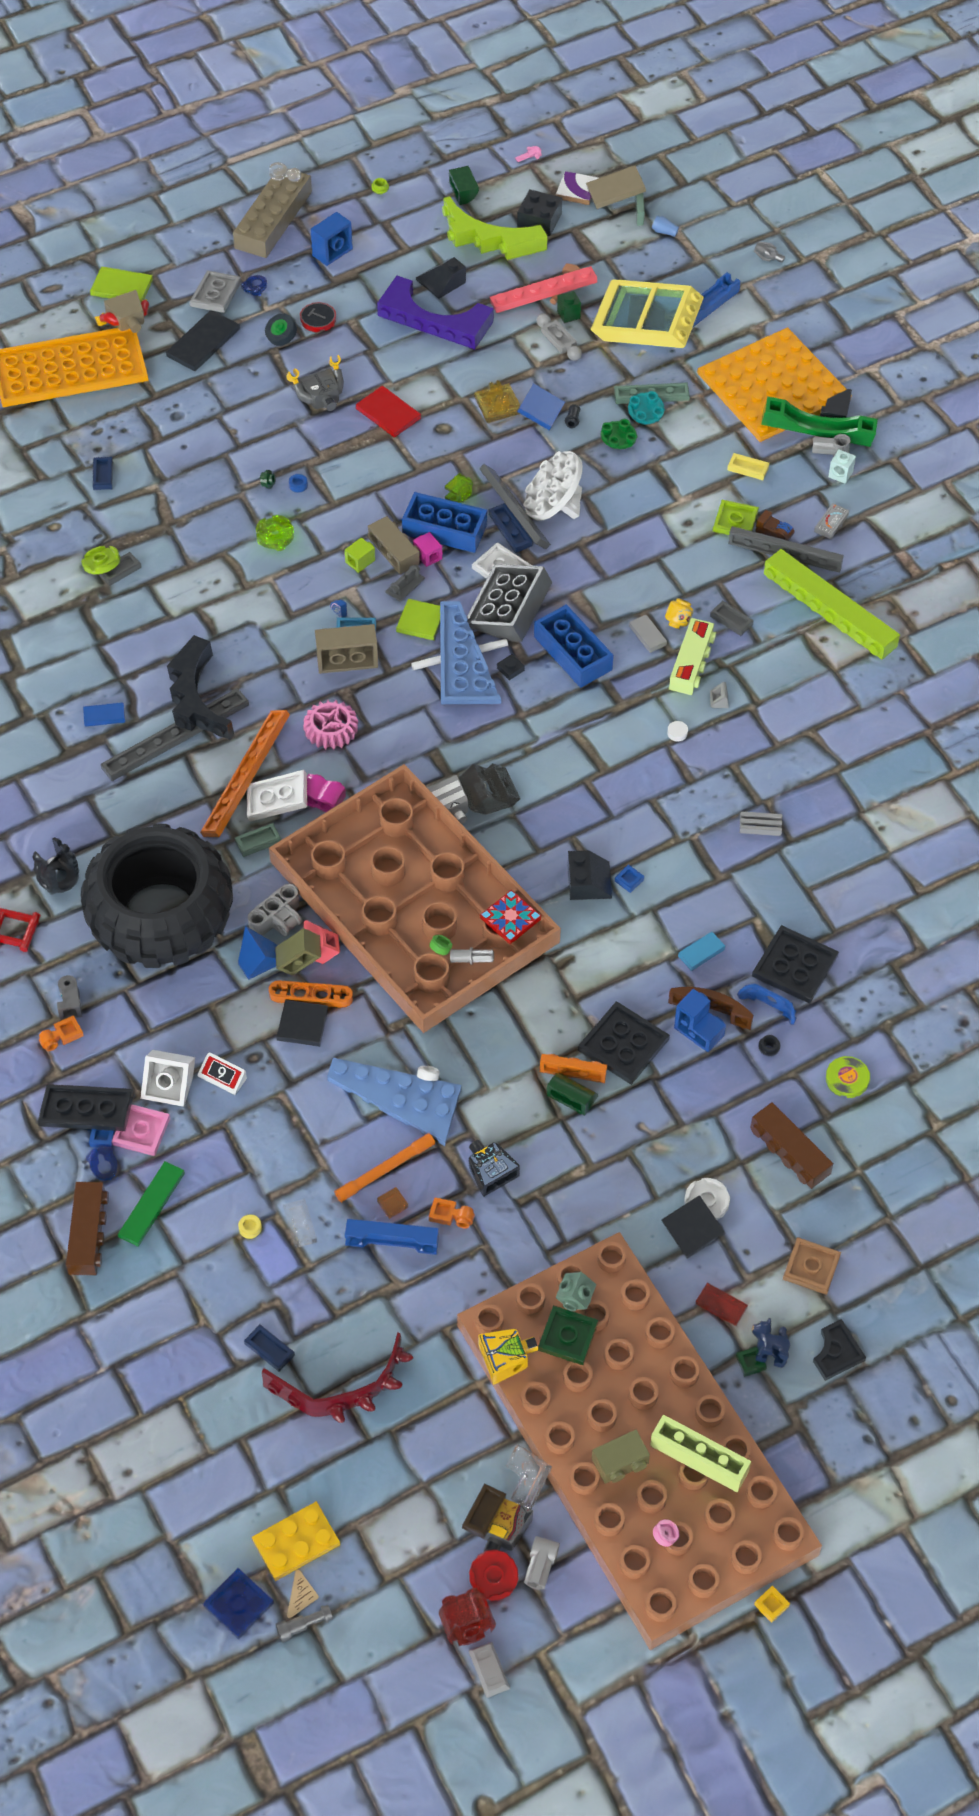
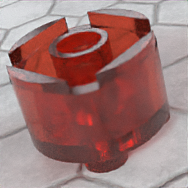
(466, 1617)

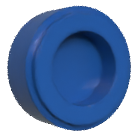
(298, 483)

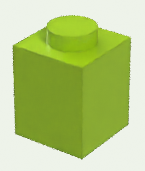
(360, 554)

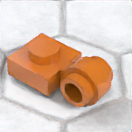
(65, 1030)
(445, 1211)

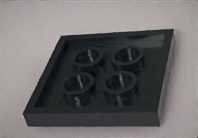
(795, 964)
(623, 1042)

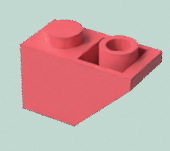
(328, 941)

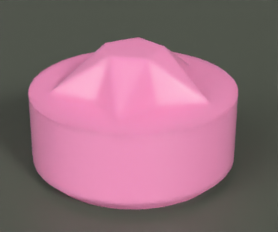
(666, 1532)

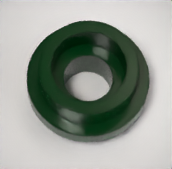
(267, 479)

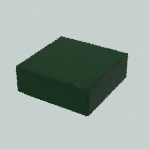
(748, 1362)

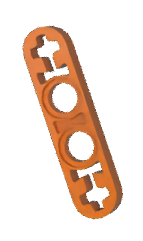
(311, 990)

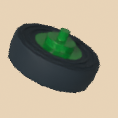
(280, 329)

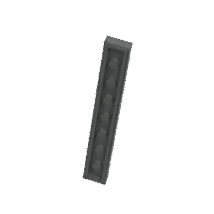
(168, 738)

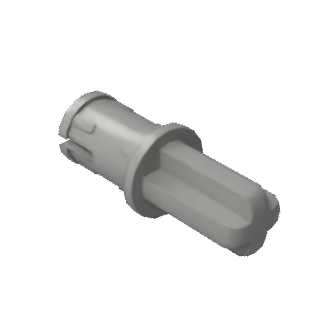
(471, 956)

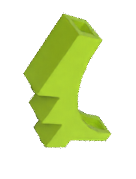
(488, 237)

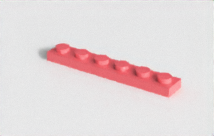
(543, 289)

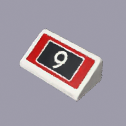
(222, 1073)

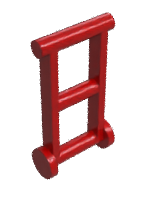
(33, 922)

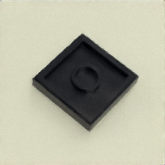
(302, 1023)
(693, 1226)

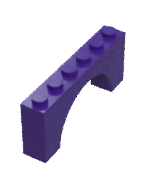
(462, 328)

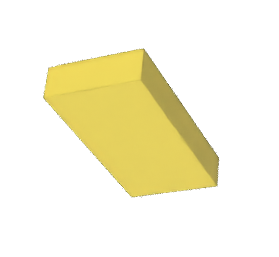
(748, 466)

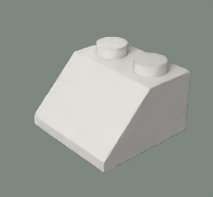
(167, 1077)

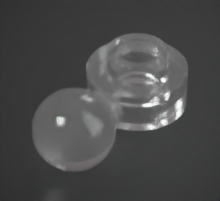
(279, 171)

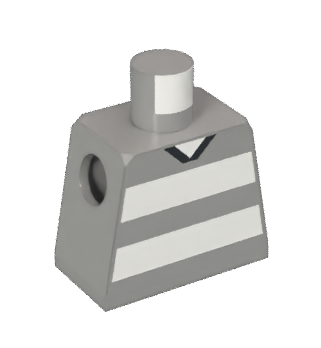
(452, 797)

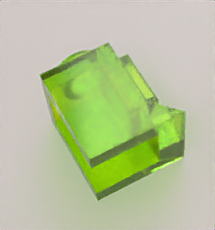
(459, 488)

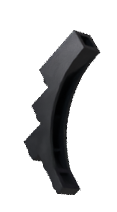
(185, 673)

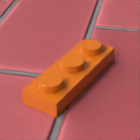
(573, 1068)

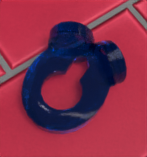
(248, 287)
(92, 1158)

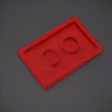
(388, 411)

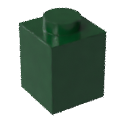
(569, 307)

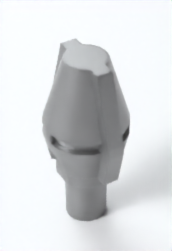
(768, 252)

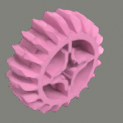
(328, 718)

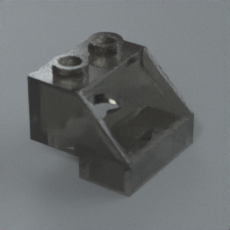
(499, 783)

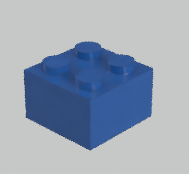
(331, 238)

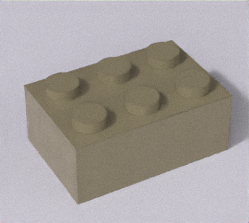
(346, 648)

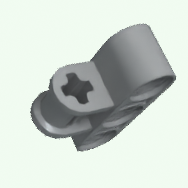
(282, 918)

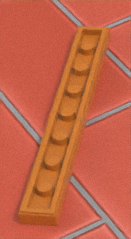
(245, 773)

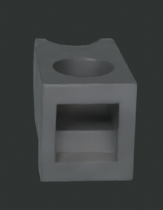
(71, 998)

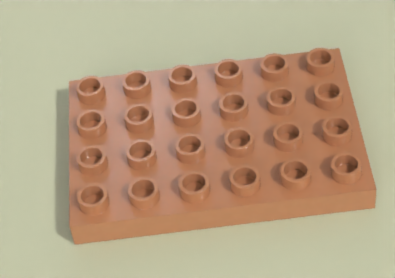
(392, 876)

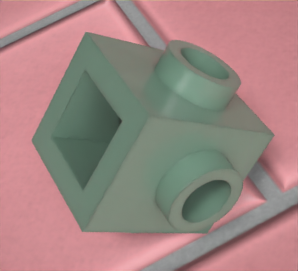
(575, 1291)

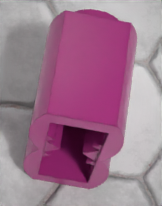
(324, 793)

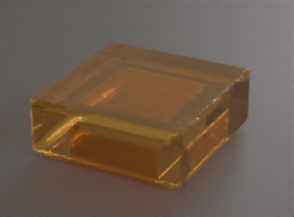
(392, 1202)

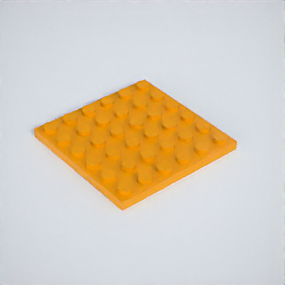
(773, 368)

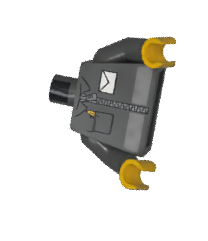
(320, 388)

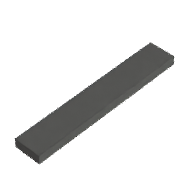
(514, 506)
(770, 545)

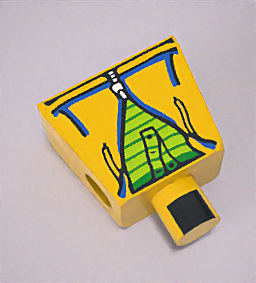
(505, 1353)

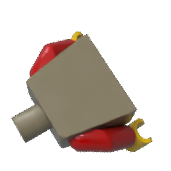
(124, 312)

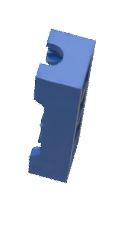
(717, 295)
(362, 1232)

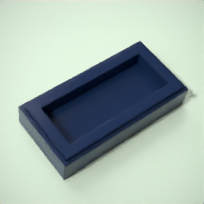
(102, 473)
(269, 1348)

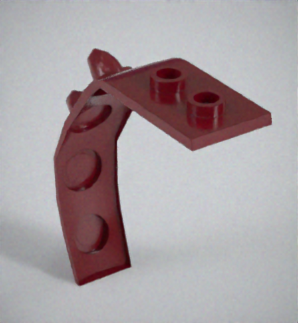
(339, 1403)

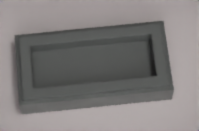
(127, 565)
(731, 618)

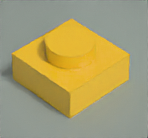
(771, 1604)

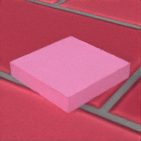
(143, 1130)

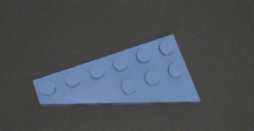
(463, 667)
(401, 1095)

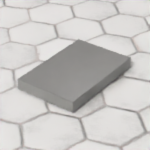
(215, 291)

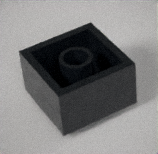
(541, 210)

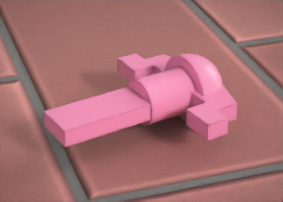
(532, 151)

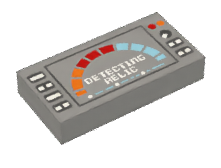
(831, 521)

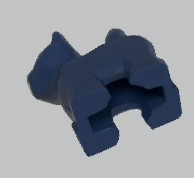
(771, 1344)

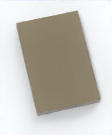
(616, 187)

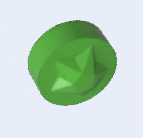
(440, 944)

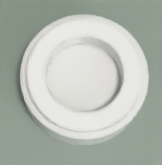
(677, 731)
(428, 1073)

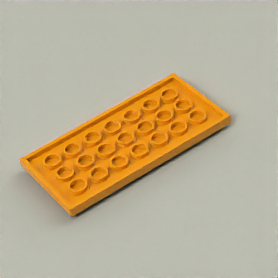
(70, 366)

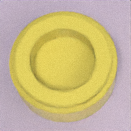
(250, 1226)

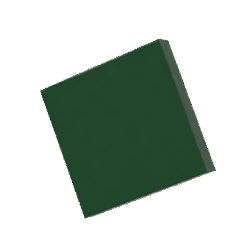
(568, 1335)

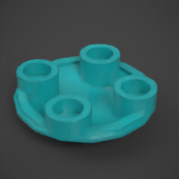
(646, 408)

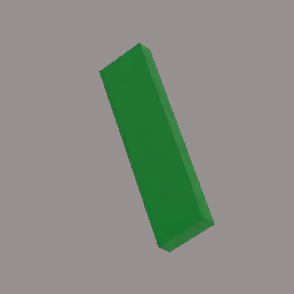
(151, 1203)

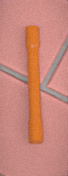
(354, 1186)

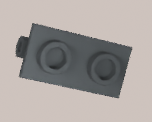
(405, 583)

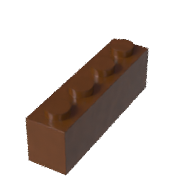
(791, 1145)
(86, 1228)

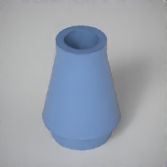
(664, 226)

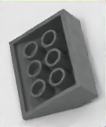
(509, 601)

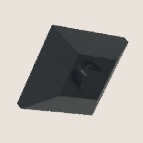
(443, 277)

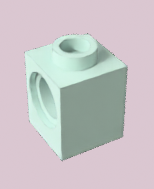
(842, 466)

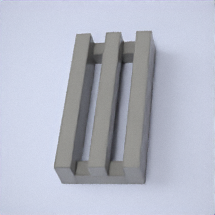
(761, 820)

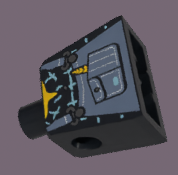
(491, 1166)

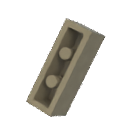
(393, 544)

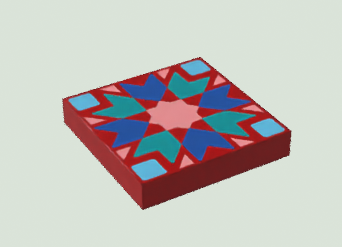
(510, 917)

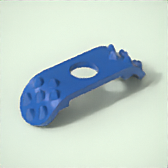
(758, 992)

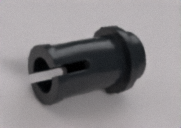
(572, 419)

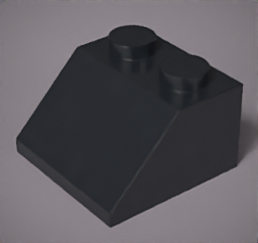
(588, 876)

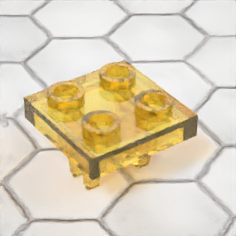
(497, 402)

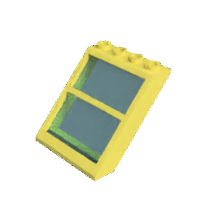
(647, 313)

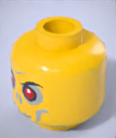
(679, 613)

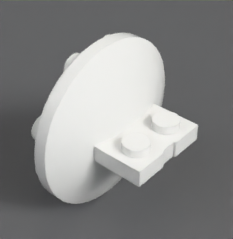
(555, 487)

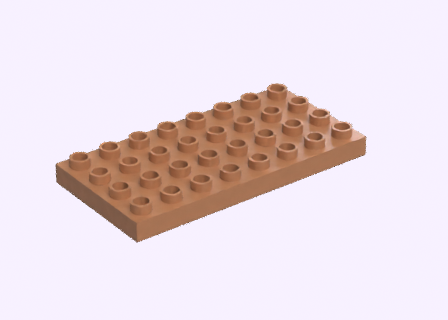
(630, 1379)

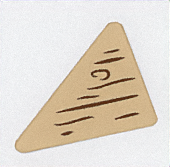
(301, 1594)

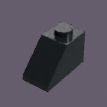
(837, 405)

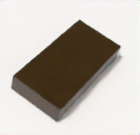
(484, 1511)

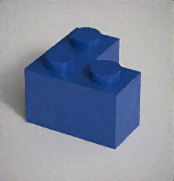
(697, 1023)

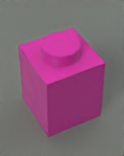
(429, 549)

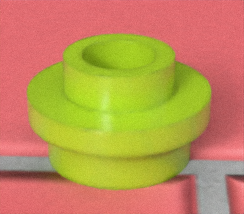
(380, 186)

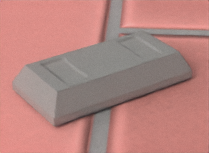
(489, 1669)

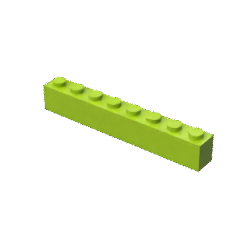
(831, 604)

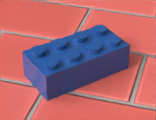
(448, 521)
(573, 645)

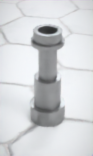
(300, 1624)

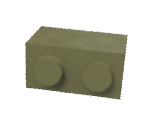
(298, 952)
(621, 1457)

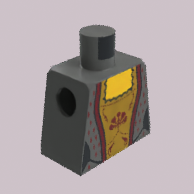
(508, 1526)

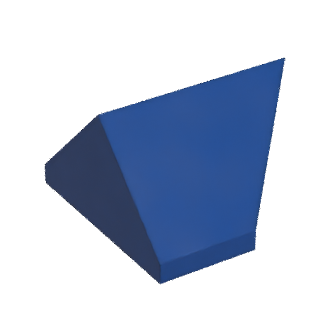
(256, 954)

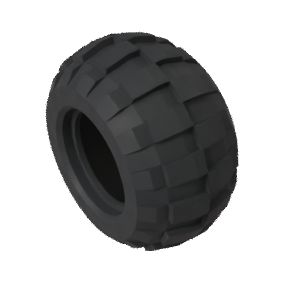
(148, 859)

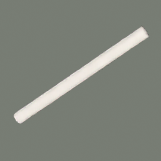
(437, 660)

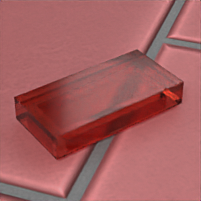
(721, 1304)

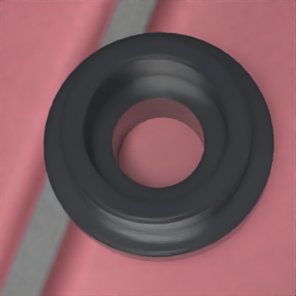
(769, 1040)

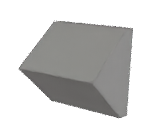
(719, 696)

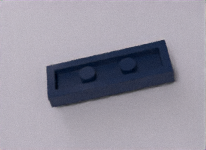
(510, 527)

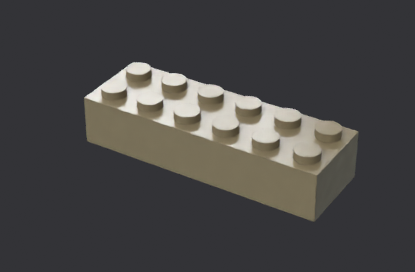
(271, 215)

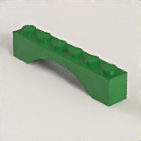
(783, 415)

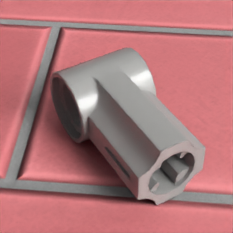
(831, 445)
(542, 1558)

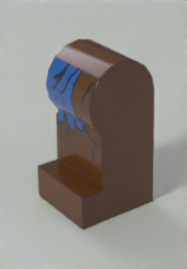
(773, 527)

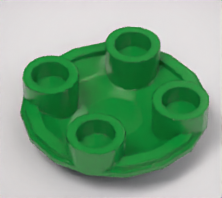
(618, 434)

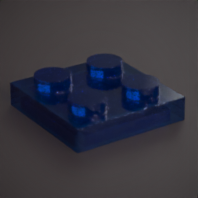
(238, 1603)

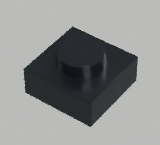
(510, 667)

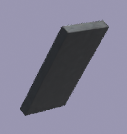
(202, 340)
(85, 1107)

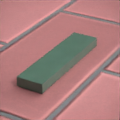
(666, 392)

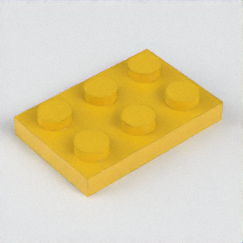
(295, 1541)

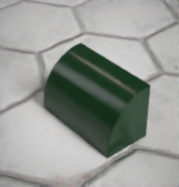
(463, 184)
(571, 1093)

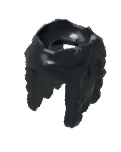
(63, 860)

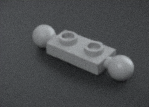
(559, 337)

